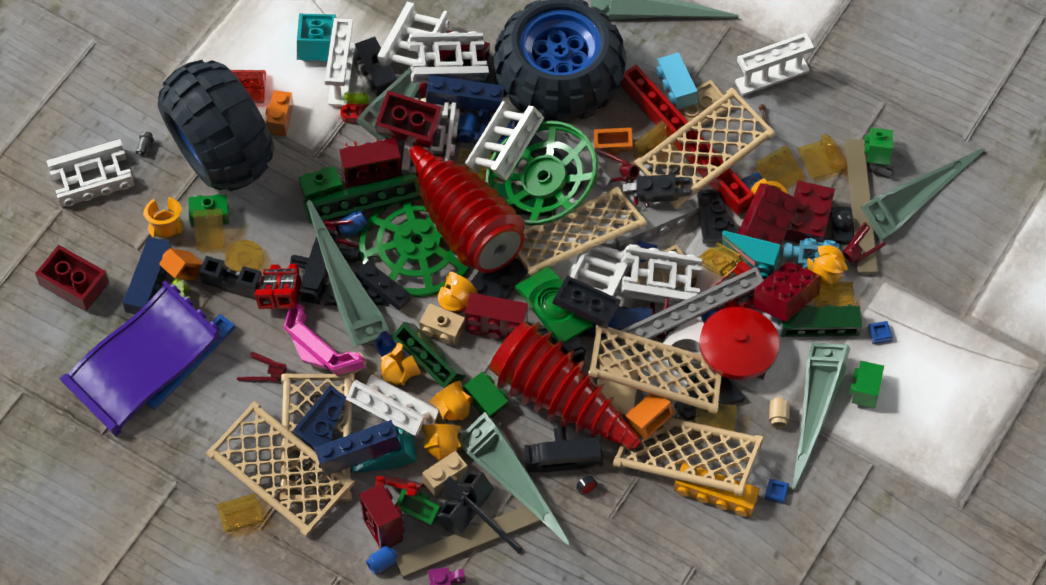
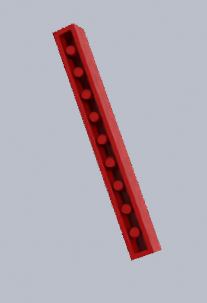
(660, 109)

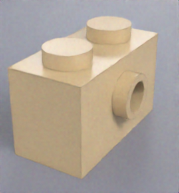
(442, 324)
(439, 472)

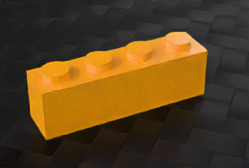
(723, 499)

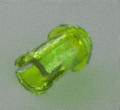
(356, 98)

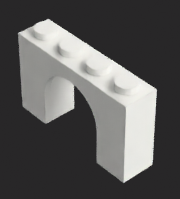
(684, 336)

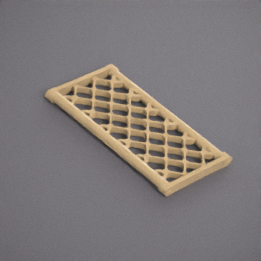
(731, 93)
(594, 240)
(644, 384)
(286, 412)
(689, 474)
(264, 494)

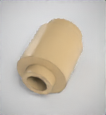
(779, 412)

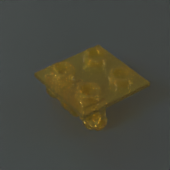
(822, 157)
(780, 167)

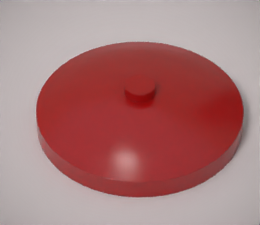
(739, 343)

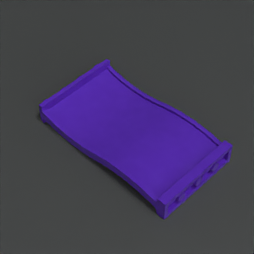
(141, 357)

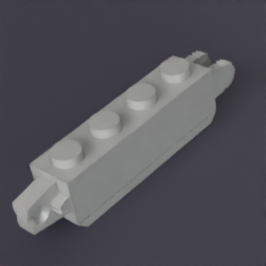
(603, 176)
(659, 220)

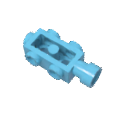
(799, 251)

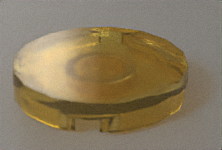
(244, 253)

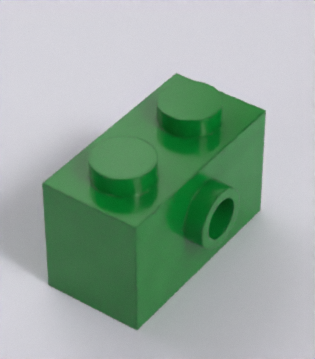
(879, 146)
(320, 183)
(215, 201)
(867, 384)
(486, 395)
(418, 507)

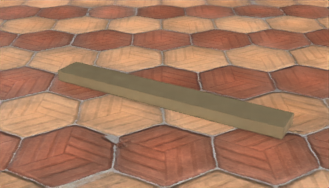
(859, 196)
(467, 541)

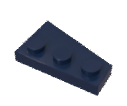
(320, 421)

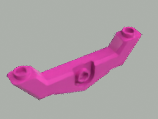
(314, 350)

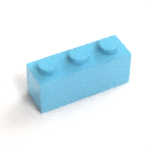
(677, 81)

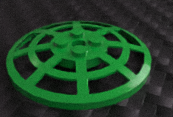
(556, 173)
(407, 249)

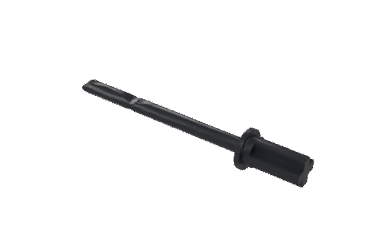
(461, 495)

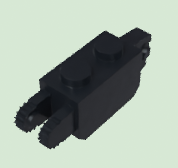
(658, 188)

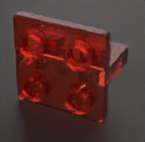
(254, 82)

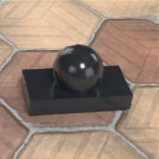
(842, 224)

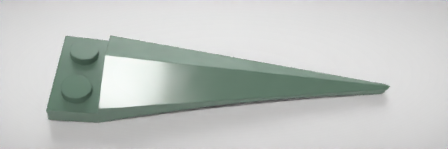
(657, 8)
(402, 86)
(896, 206)
(356, 308)
(823, 377)
(493, 452)

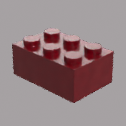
(408, 119)
(370, 162)
(812, 213)
(769, 214)
(72, 278)
(786, 291)
(493, 315)
(382, 516)

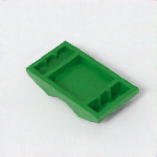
(539, 294)

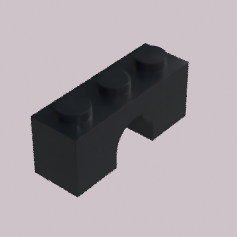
(378, 77)
(217, 274)
(457, 515)

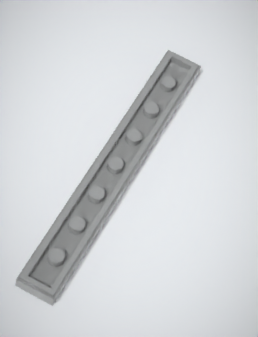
(696, 305)

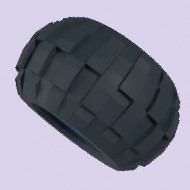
(556, 38)
(216, 125)

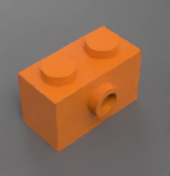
(279, 112)
(613, 140)
(181, 264)
(649, 414)

